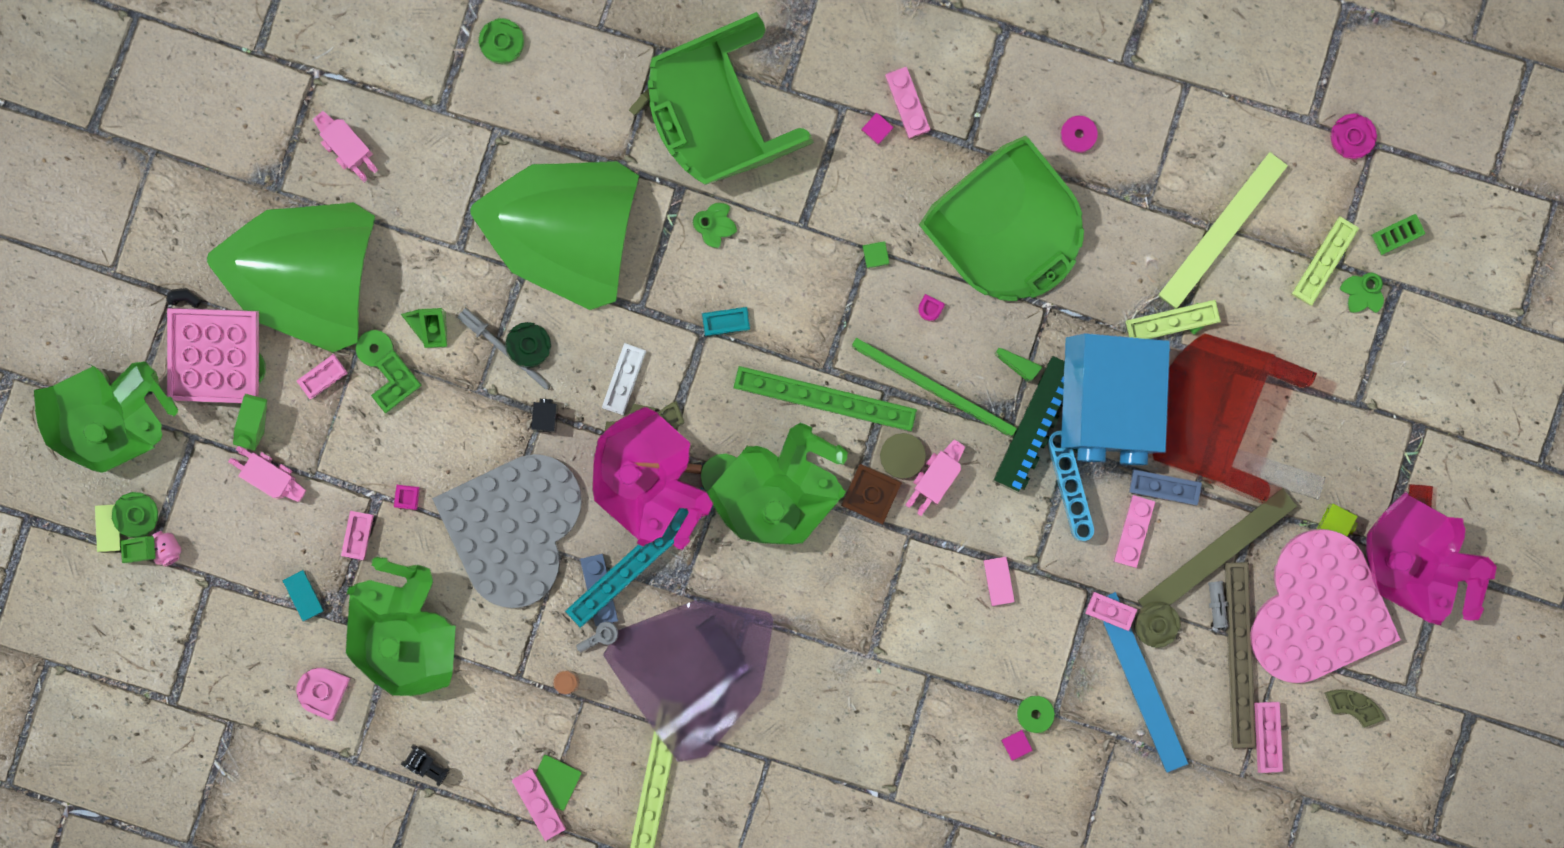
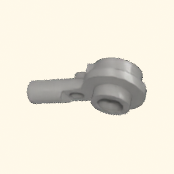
(605, 633)

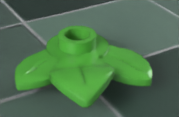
(717, 226)
(1361, 295)

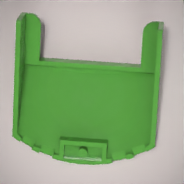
(705, 110)

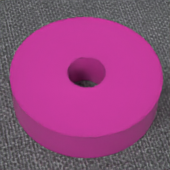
(1082, 124)

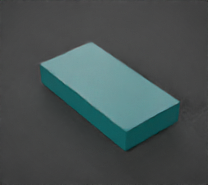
(726, 321)
(303, 595)

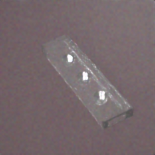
(1280, 474)

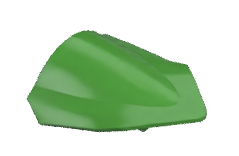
(562, 227)
(300, 270)

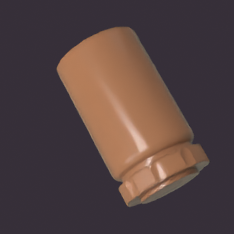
(566, 682)

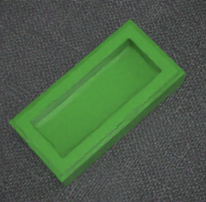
(138, 549)

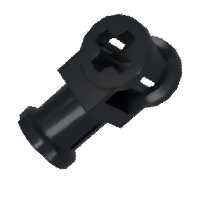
(424, 764)

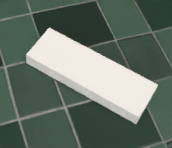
(624, 379)

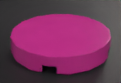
(1353, 136)

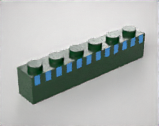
(1033, 429)

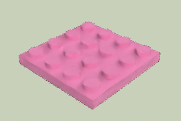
(212, 354)

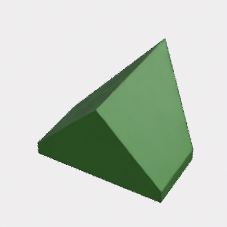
(428, 326)

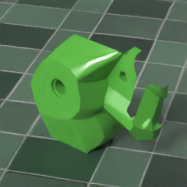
(102, 421)
(781, 494)

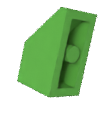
(250, 422)

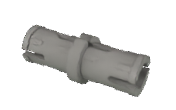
(1218, 604)

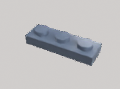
(1165, 487)
(593, 570)

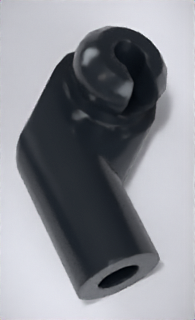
(183, 294)

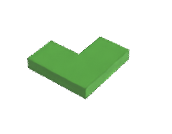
(400, 381)

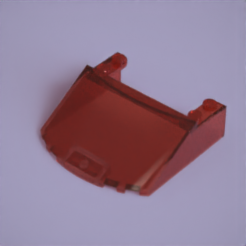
(1210, 406)

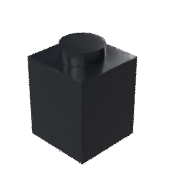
(544, 416)

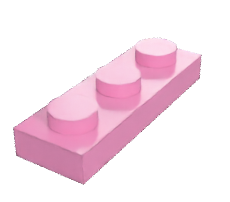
(907, 102)
(1134, 531)
(1268, 737)
(538, 804)

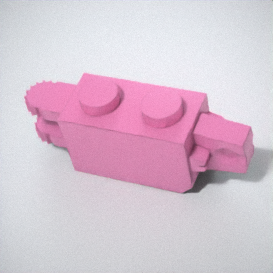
(344, 143)
(267, 476)
(938, 477)

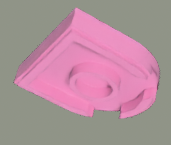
(322, 691)

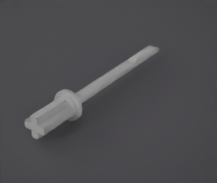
(480, 327)

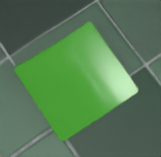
(557, 780)

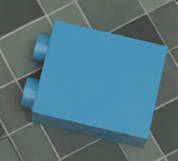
(1115, 397)

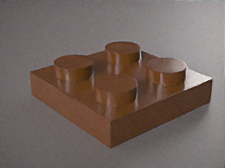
(871, 494)

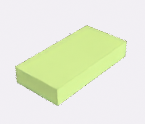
(107, 535)

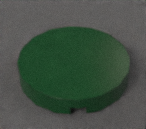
(528, 345)

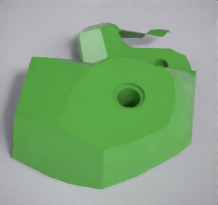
(393, 638)

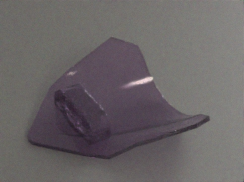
(693, 671)

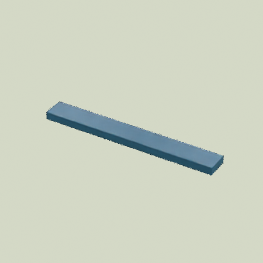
(1146, 695)

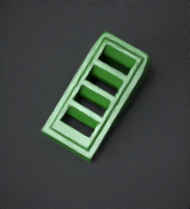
(1416, 225)
(1022, 366)

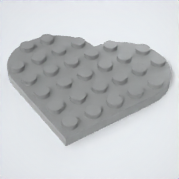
(509, 527)

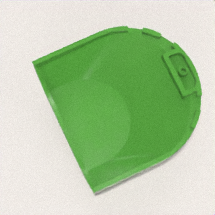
(1009, 224)

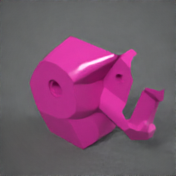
(642, 496)
(1419, 561)

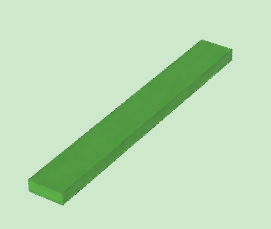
(933, 387)
(825, 398)

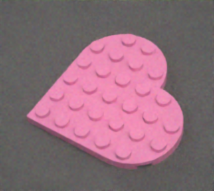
(1322, 611)

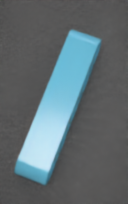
(1067, 497)

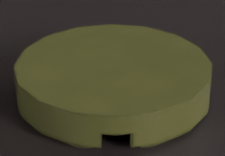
(902, 455)
(1157, 624)

